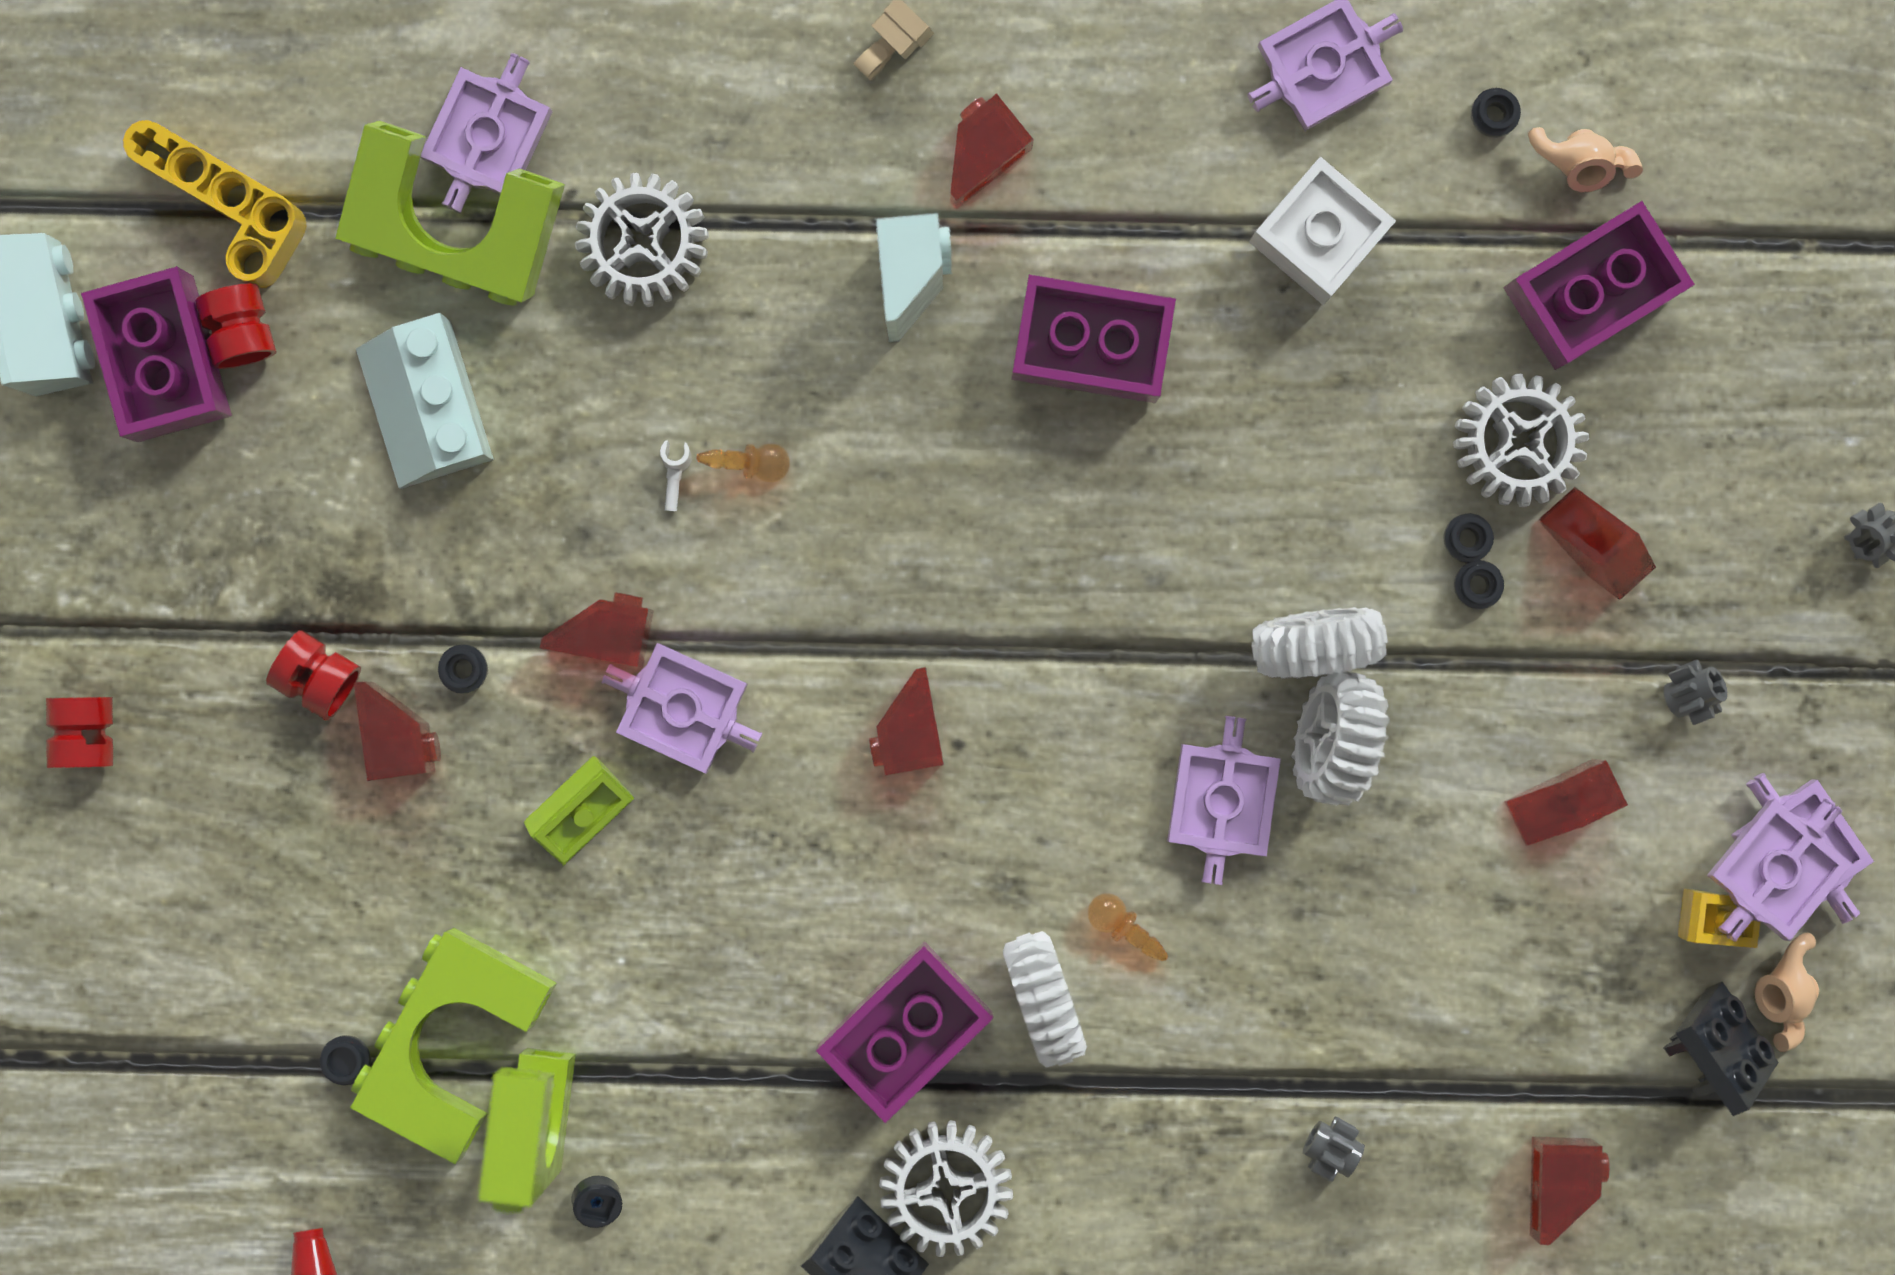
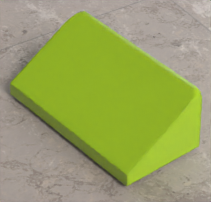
(578, 810)

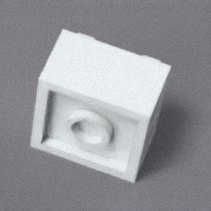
(1321, 230)

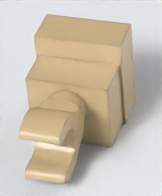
(900, 32)

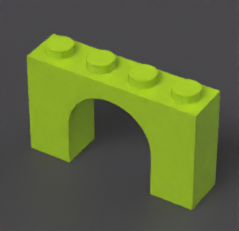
(382, 220)
(397, 1086)
(526, 1129)

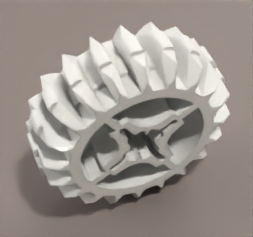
(614, 208)
(1535, 457)
(1319, 642)
(1340, 738)
(1044, 999)
(967, 1181)

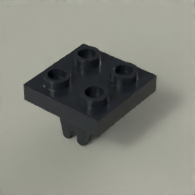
(1725, 1049)
(862, 1245)

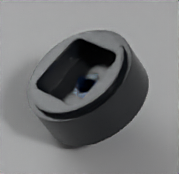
(596, 1201)

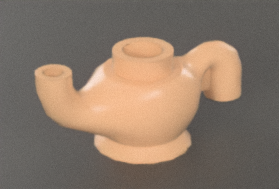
(1586, 158)
(1789, 993)

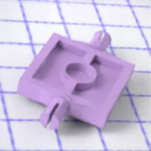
(1325, 63)
(485, 131)
(681, 708)
(1223, 800)
(1803, 804)
(1779, 869)

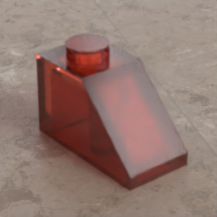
(986, 146)
(1599, 543)
(606, 631)
(908, 730)
(393, 736)
(1566, 802)
(1563, 1183)

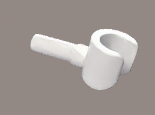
(674, 473)

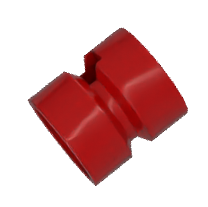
(235, 324)
(328, 684)
(79, 732)

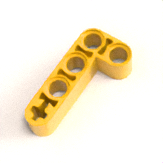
(213, 190)

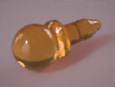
(767, 462)
(1109, 915)

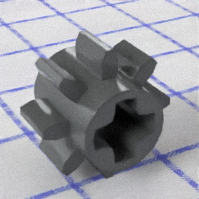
(1873, 535)
(1695, 692)
(1333, 1149)

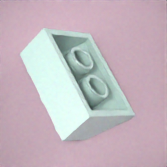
(912, 267)
(40, 317)
(423, 400)

